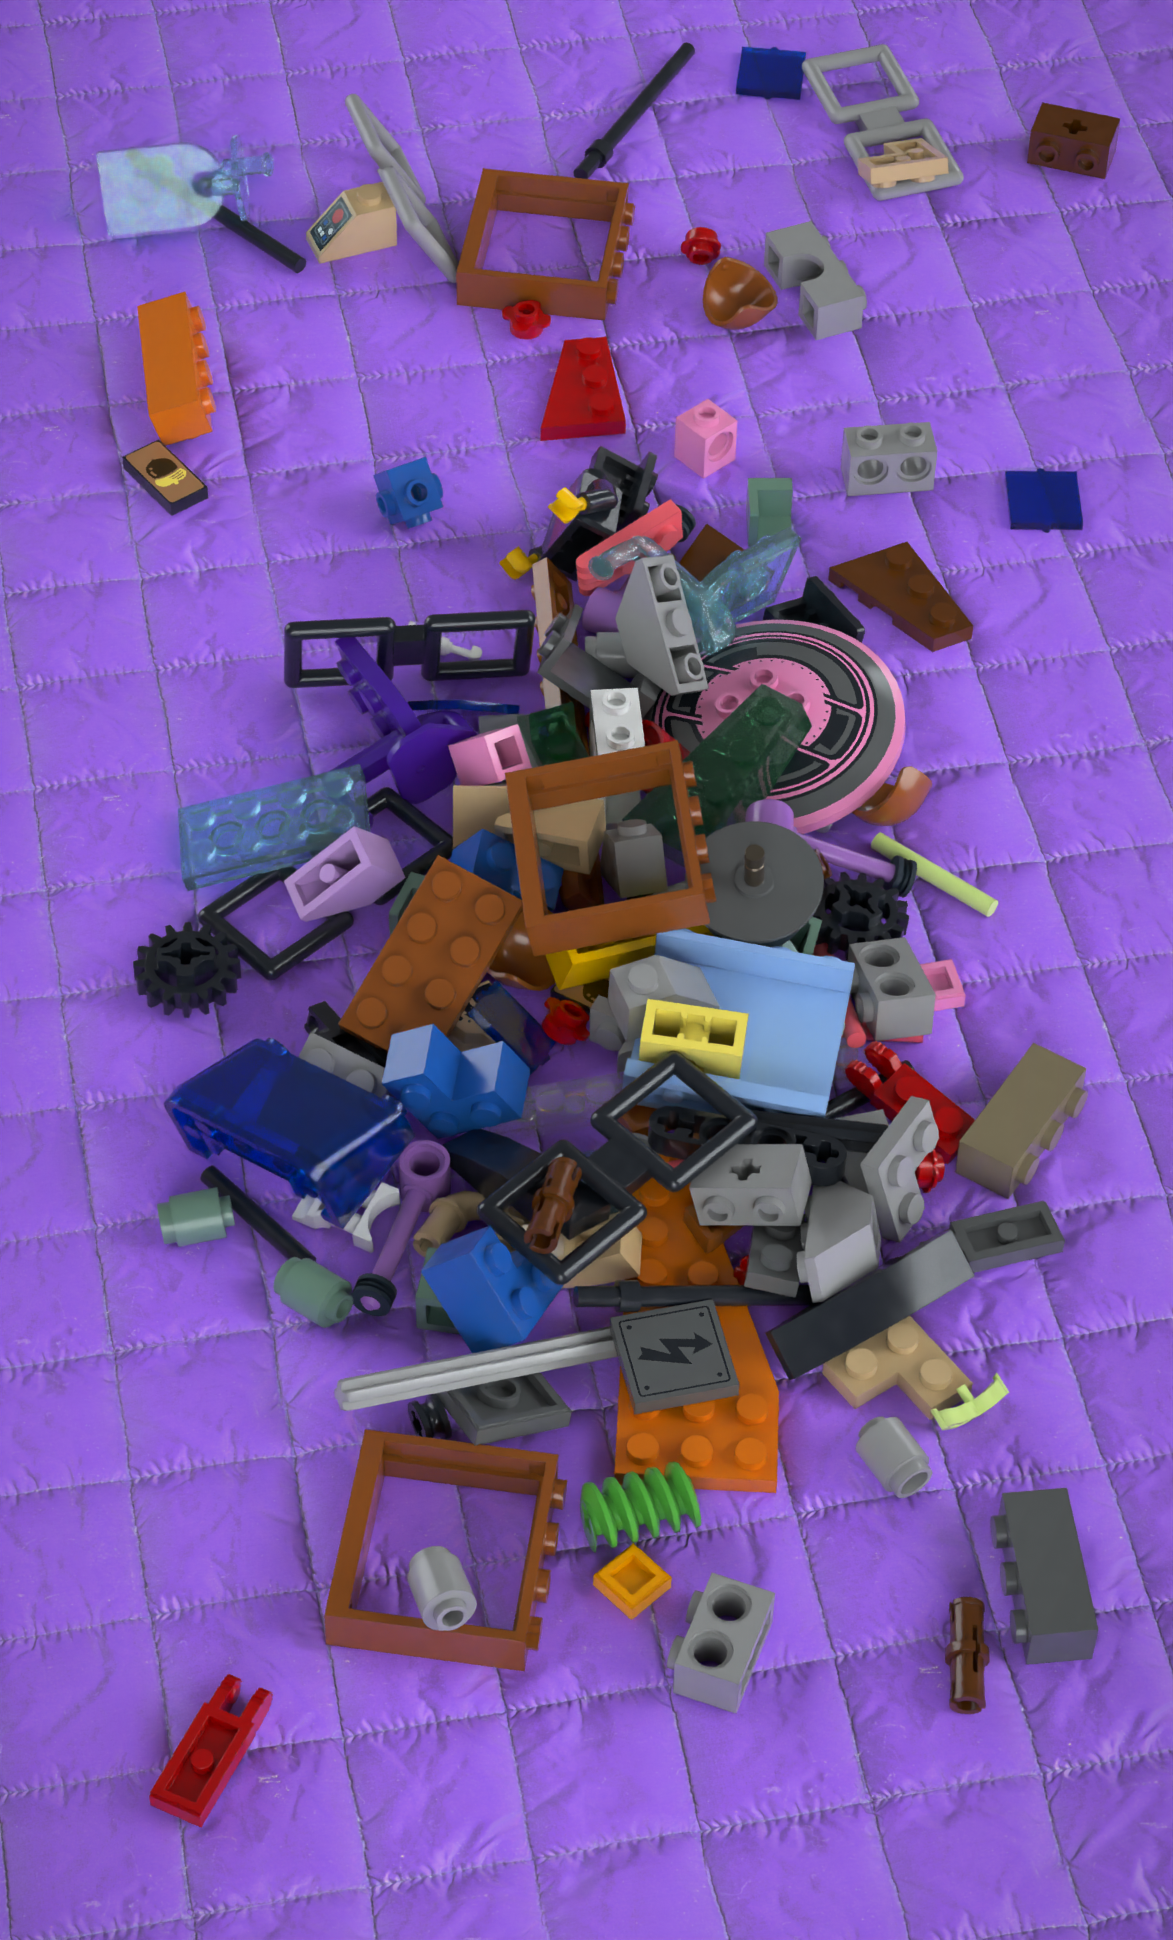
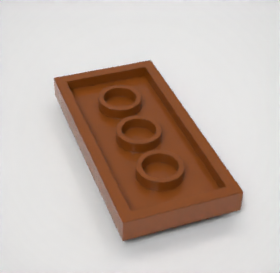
(433, 956)

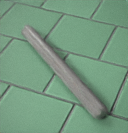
(474, 1369)

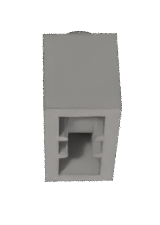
(754, 1186)

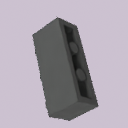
(1044, 1576)

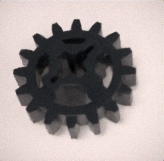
(858, 912)
(187, 969)

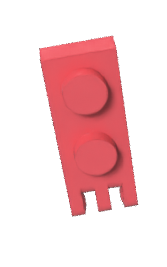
(660, 525)

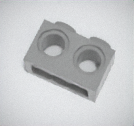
(888, 459)
(891, 989)
(729, 1643)

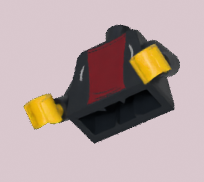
(579, 521)

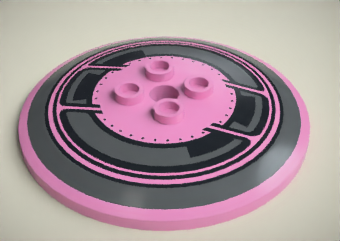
(845, 693)

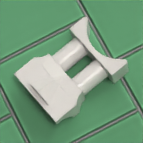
(359, 1226)

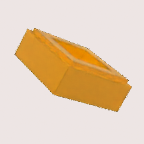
(632, 1581)

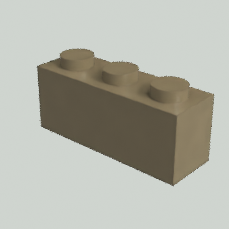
(1022, 1121)

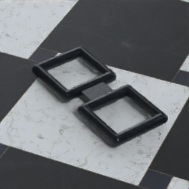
(411, 646)
(336, 924)
(619, 1166)

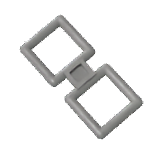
(880, 119)
(402, 187)

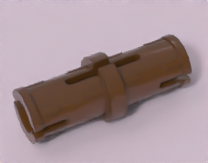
(553, 1205)
(967, 1655)

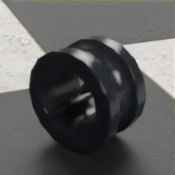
(430, 1418)

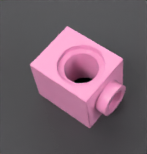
(705, 438)

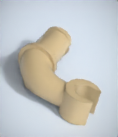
(451, 1216)

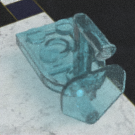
(157, 188)
(728, 593)

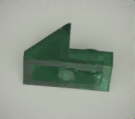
(552, 734)

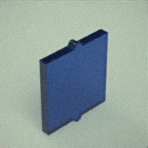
(770, 73)
(1043, 500)
(465, 707)
(510, 1022)

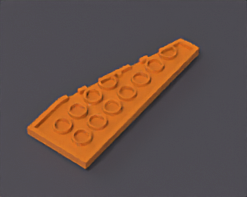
(717, 1441)

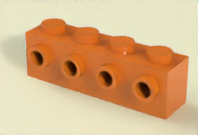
(176, 368)

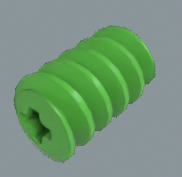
(638, 1504)

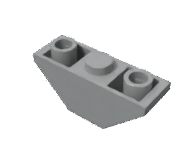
(658, 628)
(838, 1239)

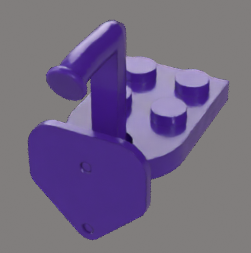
(409, 745)

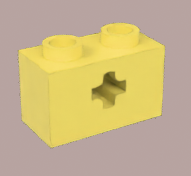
(703, 1035)

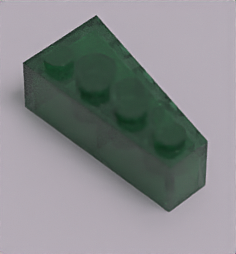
(731, 767)

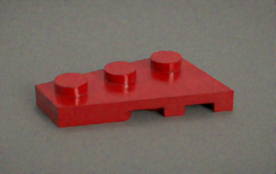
(584, 393)

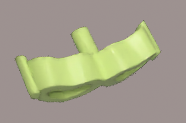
(972, 1408)

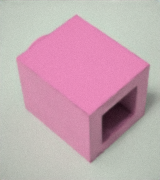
(489, 756)

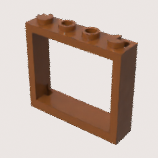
(550, 197)
(594, 779)
(452, 1464)

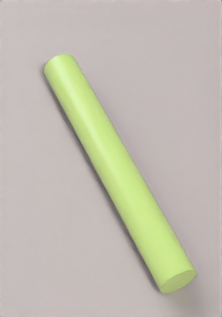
(937, 876)

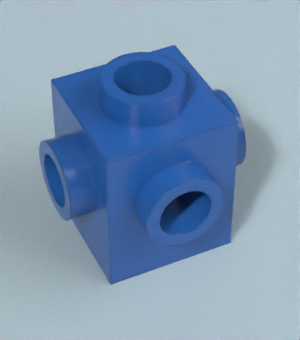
(409, 493)

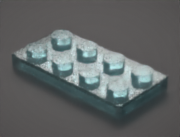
(269, 826)

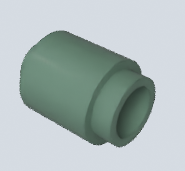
(195, 1217)
(313, 1291)

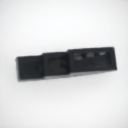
(492, 1159)
(870, 1305)

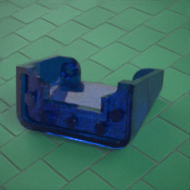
(294, 1123)

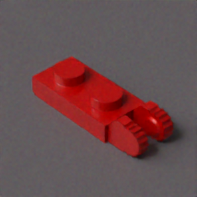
(899, 1087)
(209, 1753)

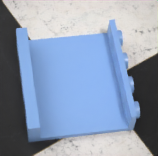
(792, 1026)

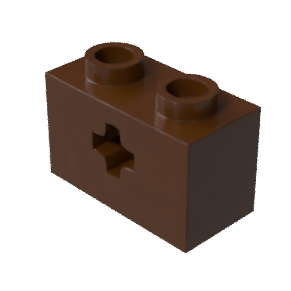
(1073, 140)

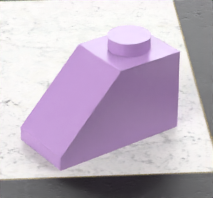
(345, 875)

